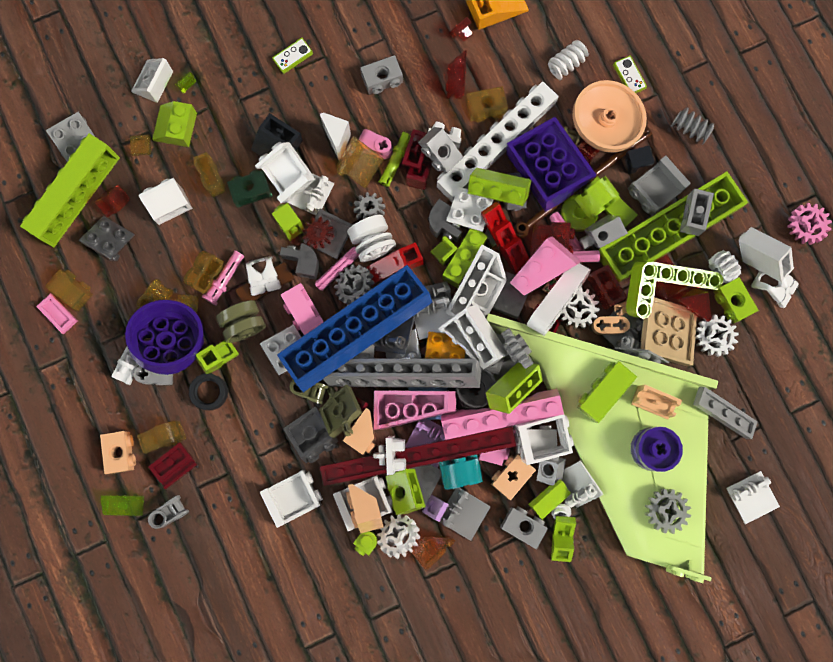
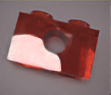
(606, 287)

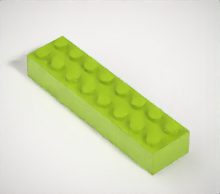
(662, 231)

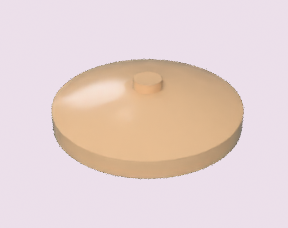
(609, 116)

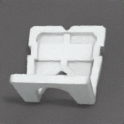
(262, 281)
(781, 292)

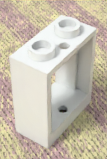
(524, 443)

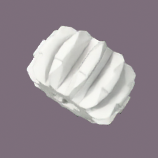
(726, 265)

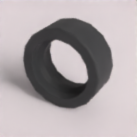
(194, 388)

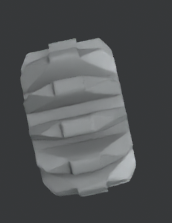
(365, 203)

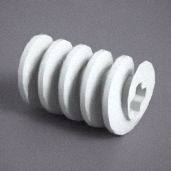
(567, 59)

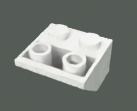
(165, 201)

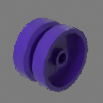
(658, 459)

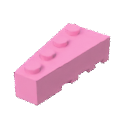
(404, 407)

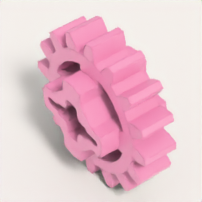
(813, 222)

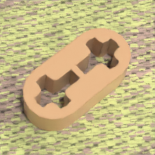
(610, 320)

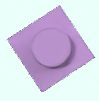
(435, 508)

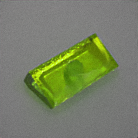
(122, 505)

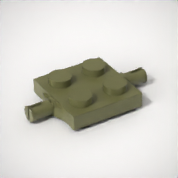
(340, 411)

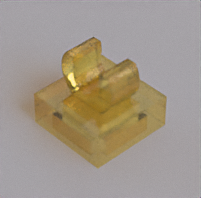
(189, 300)

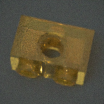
(492, 96)

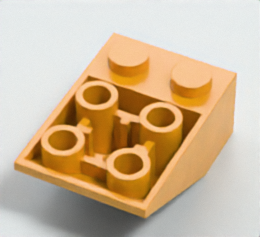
(494, 11)

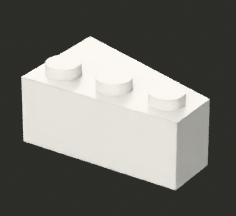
(475, 336)

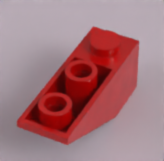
(389, 265)

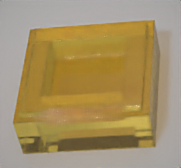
(140, 145)

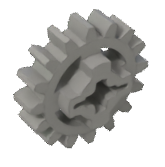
(353, 283)
(517, 348)
(666, 519)

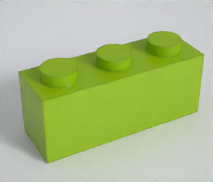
(499, 186)
(464, 257)
(513, 387)
(606, 391)

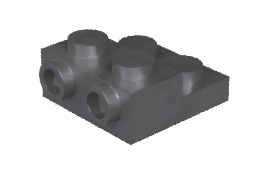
(310, 436)

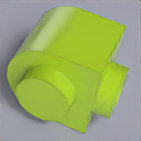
(366, 543)

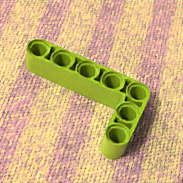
(670, 274)

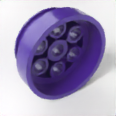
(173, 316)

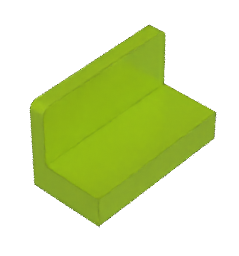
(549, 499)

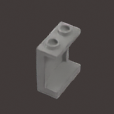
(658, 186)

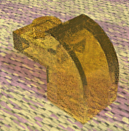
(160, 436)

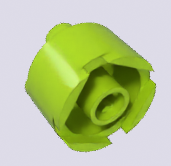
(597, 196)

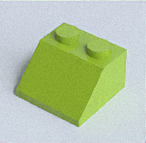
(175, 124)

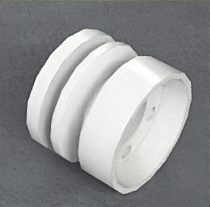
(371, 238)

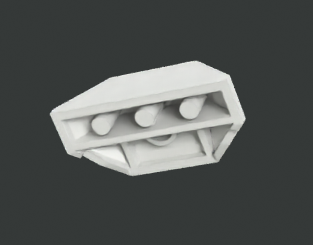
(481, 283)

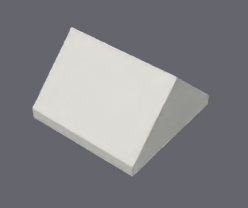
(153, 79)
(337, 132)

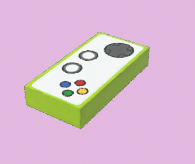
(292, 55)
(630, 74)

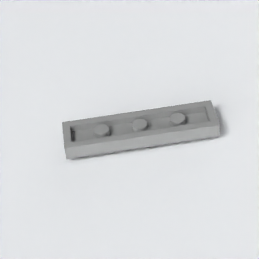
(725, 412)

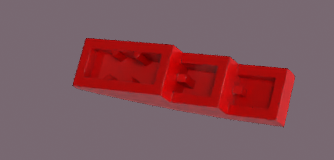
(505, 237)

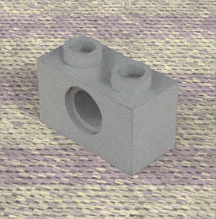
(388, 67)
(449, 153)
(696, 212)
(512, 525)

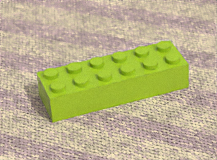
(70, 190)

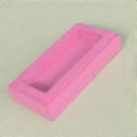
(57, 313)

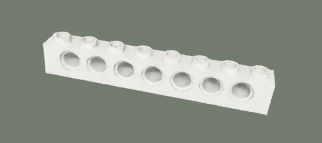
(542, 94)

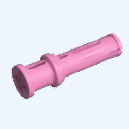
(219, 287)

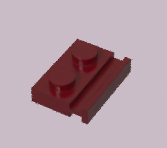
(173, 465)

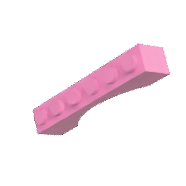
(533, 408)

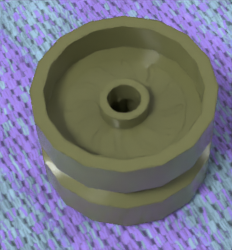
(240, 321)

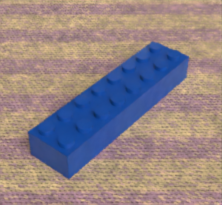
(355, 328)

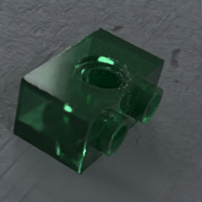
(259, 191)

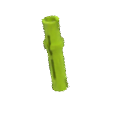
(395, 160)

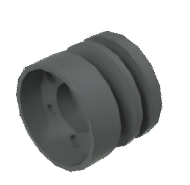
(468, 400)

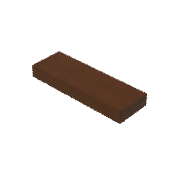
(284, 276)

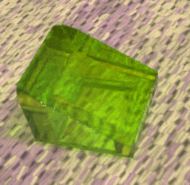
(185, 82)

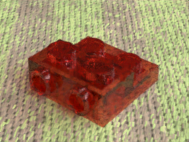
(560, 231)

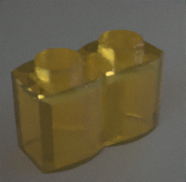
(209, 174)
(202, 273)
(69, 289)

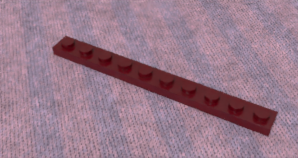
(421, 455)

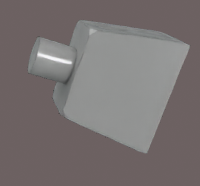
(609, 230)

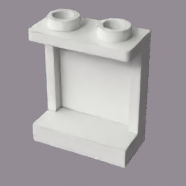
(285, 171)
(373, 486)
(291, 498)

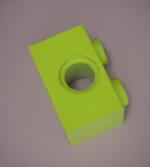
(288, 221)
(745, 304)
(413, 496)

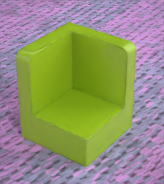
(444, 251)

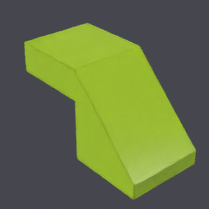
(563, 539)

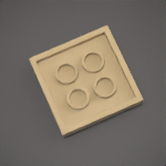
(670, 332)

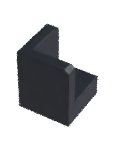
(638, 158)

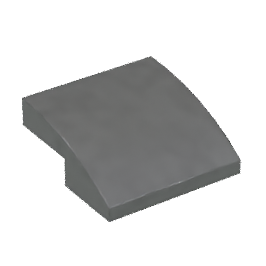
(510, 299)

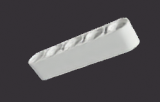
(558, 299)

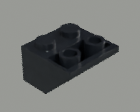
(272, 132)

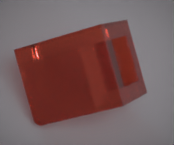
(112, 200)

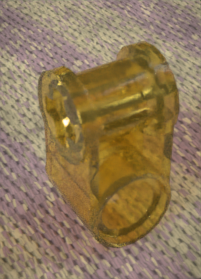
(152, 293)

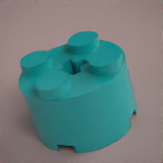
(460, 472)

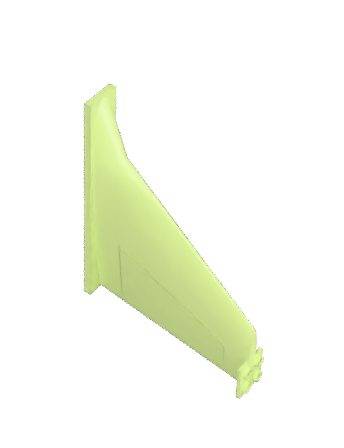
(606, 445)

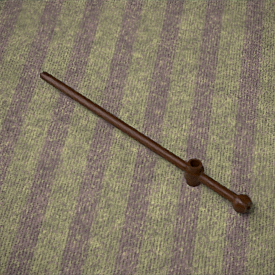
(600, 169)

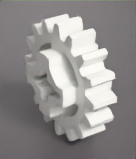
(586, 308)
(720, 343)
(398, 536)

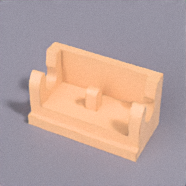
(655, 401)

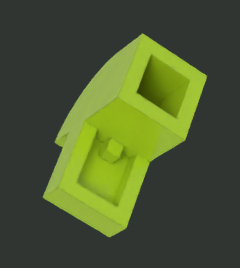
(215, 356)

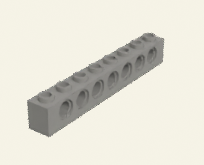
(407, 373)

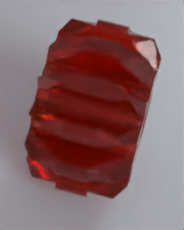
(322, 226)

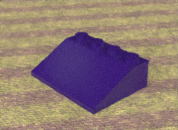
(550, 162)

